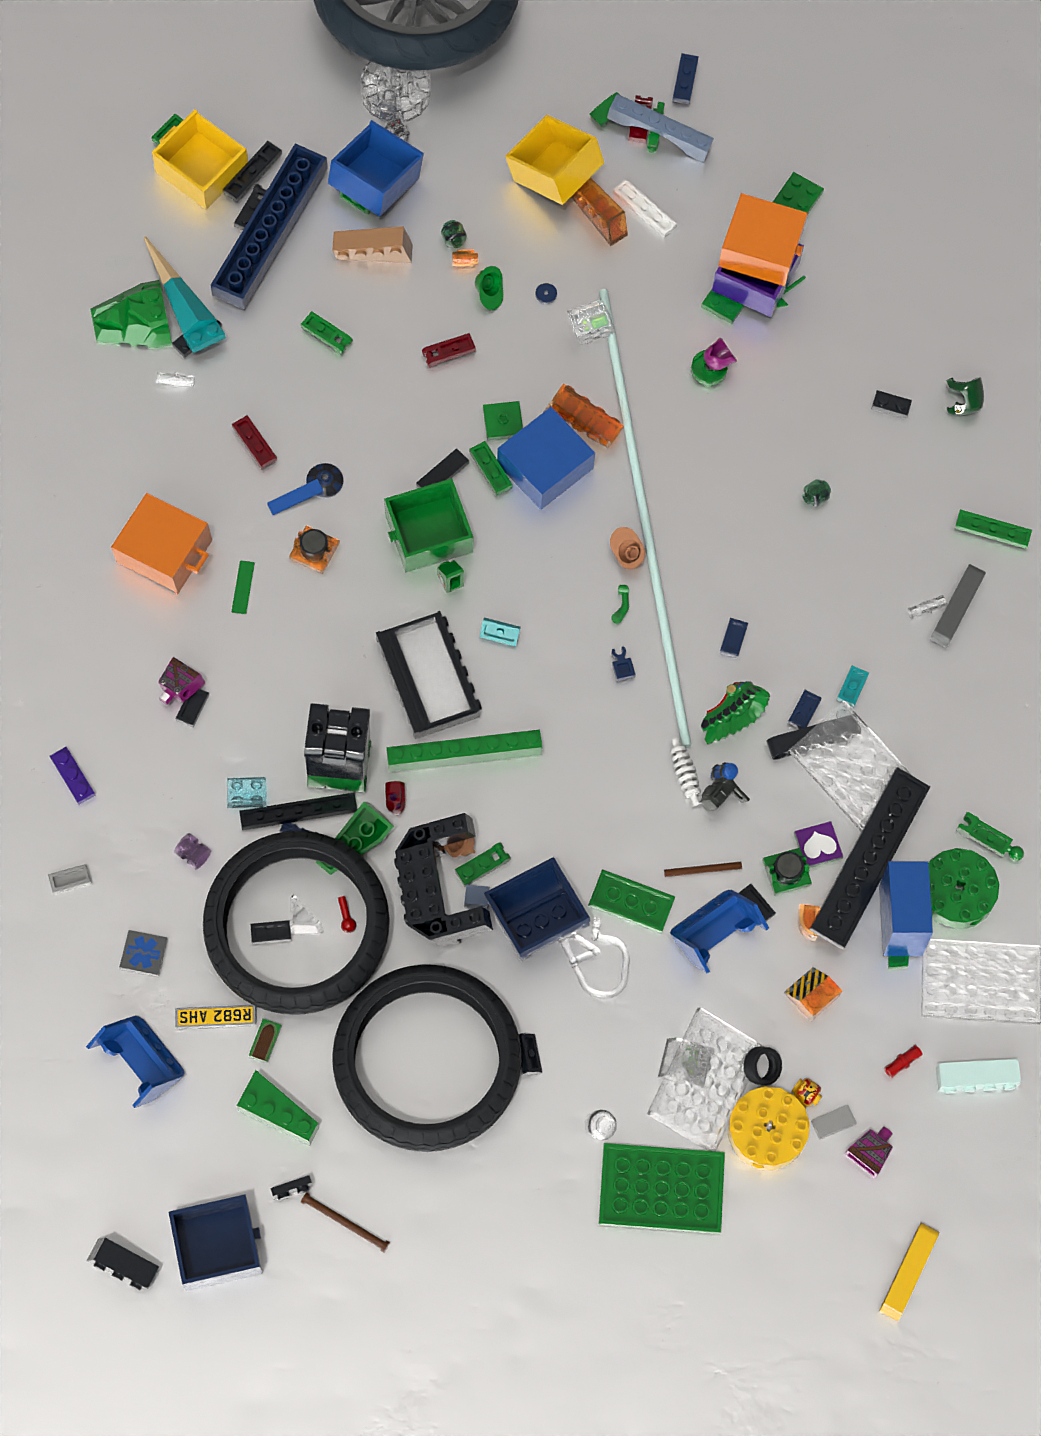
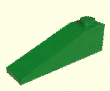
(362, 831)

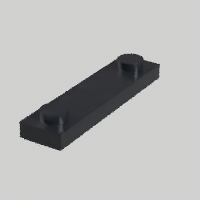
(252, 171)

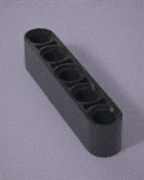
(781, 744)

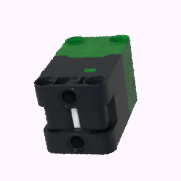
(337, 748)

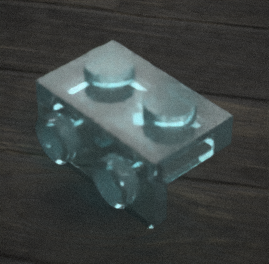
(246, 792)

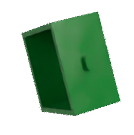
(428, 525)

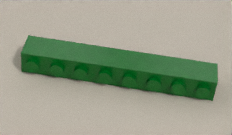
(464, 751)

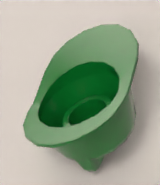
(490, 287)

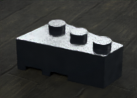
(122, 1263)

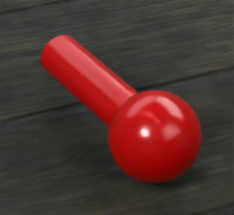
(348, 924)

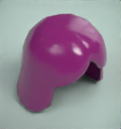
(718, 355)

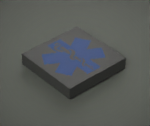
(143, 953)

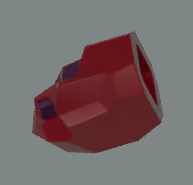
(395, 796)

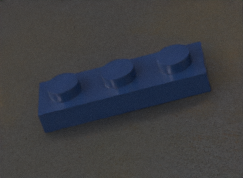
(685, 78)

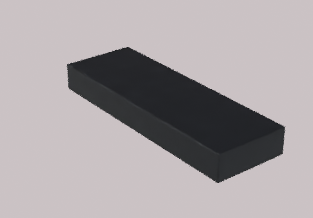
(445, 469)

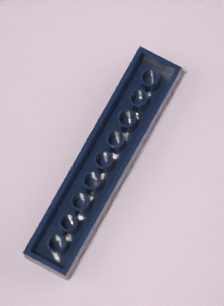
(269, 226)

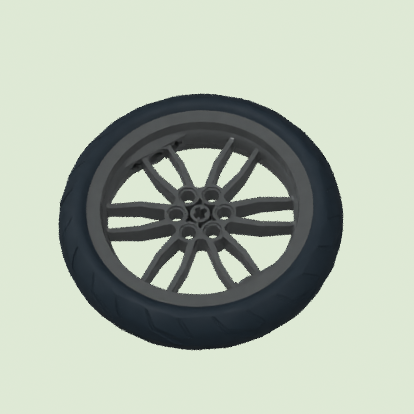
(417, 46)

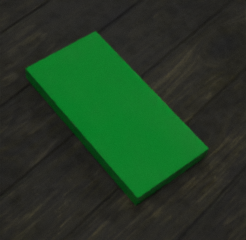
(631, 901)

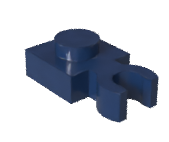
(622, 667)

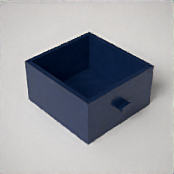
(215, 1242)

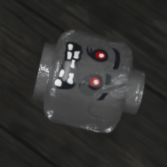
(399, 128)

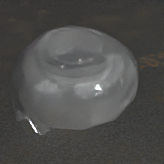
(600, 1124)

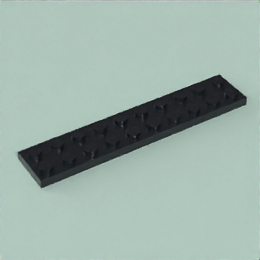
(869, 858)

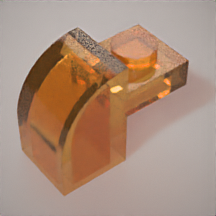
(806, 916)

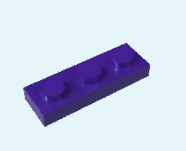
(72, 775)

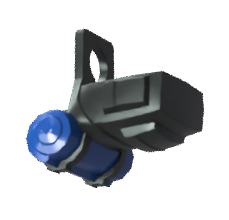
(722, 786)

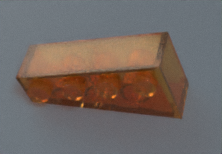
(601, 211)
(585, 416)

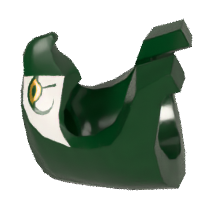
(972, 393)

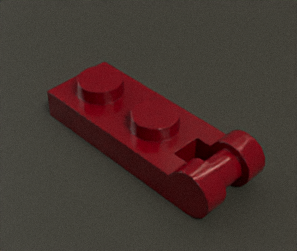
(636, 133)
(449, 349)

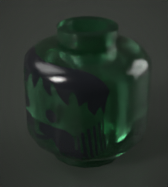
(453, 234)
(816, 492)

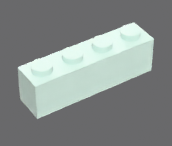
(978, 1075)

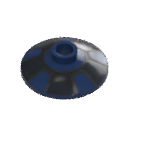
(332, 484)

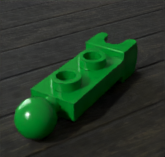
(989, 837)

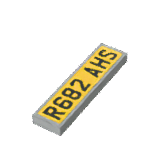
(215, 1017)

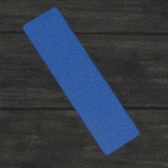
(295, 497)

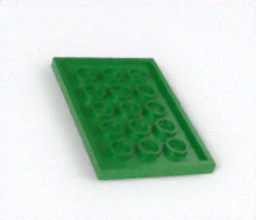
(661, 1188)

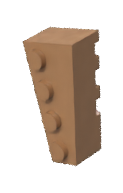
(375, 244)

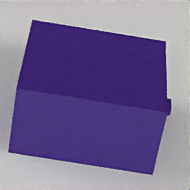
(752, 291)

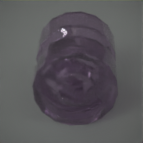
(190, 849)

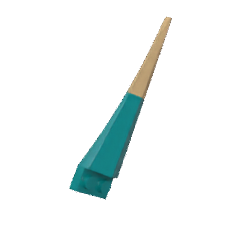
(194, 319)

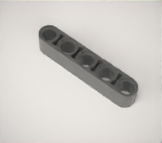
(957, 606)

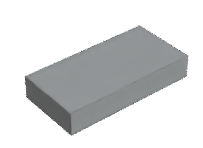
(69, 879)
(833, 1122)

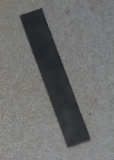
(298, 811)

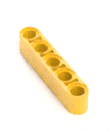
(909, 1271)

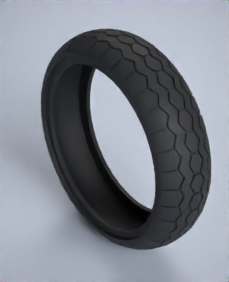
(264, 853)
(414, 980)

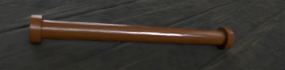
(383, 1245)

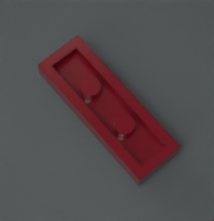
(254, 442)

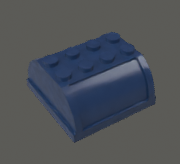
(537, 908)

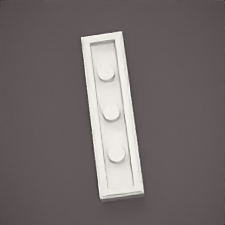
(644, 208)

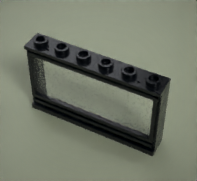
(429, 674)

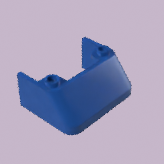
(714, 923)
(144, 1055)

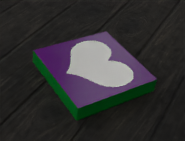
(819, 844)

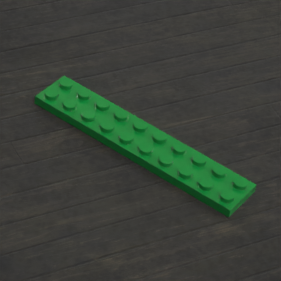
(797, 194)

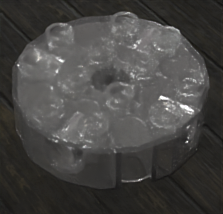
(394, 92)

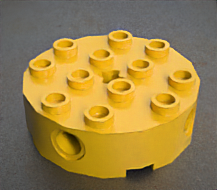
(787, 1134)

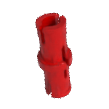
(903, 1061)

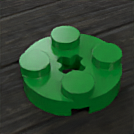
(704, 376)

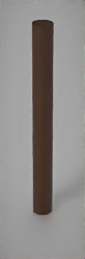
(702, 869)

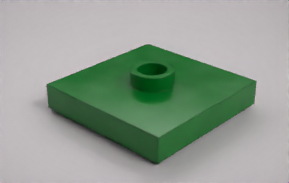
(502, 420)

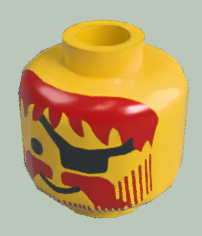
(807, 1092)

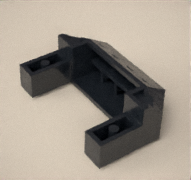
(422, 887)

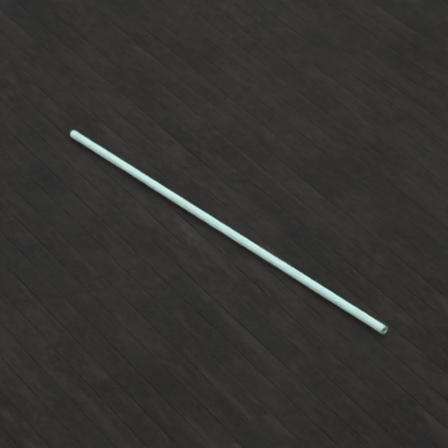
(647, 531)

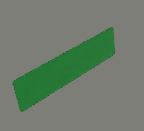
(243, 587)

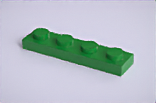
(993, 529)

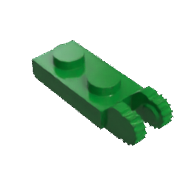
(653, 138)

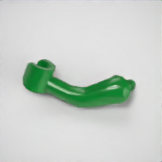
(618, 616)

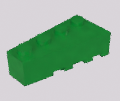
(272, 1107)

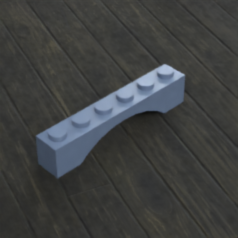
(634, 114)

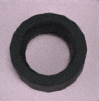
(774, 1069)

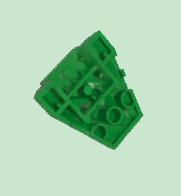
(133, 318)

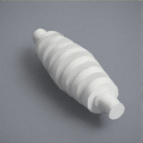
(685, 771)

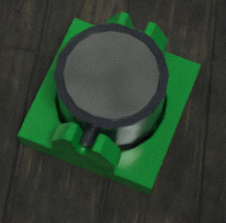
(787, 869)

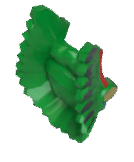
(737, 709)

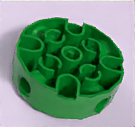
(978, 883)

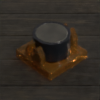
(314, 546)

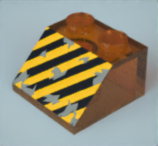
(813, 993)

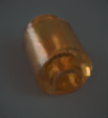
(465, 258)

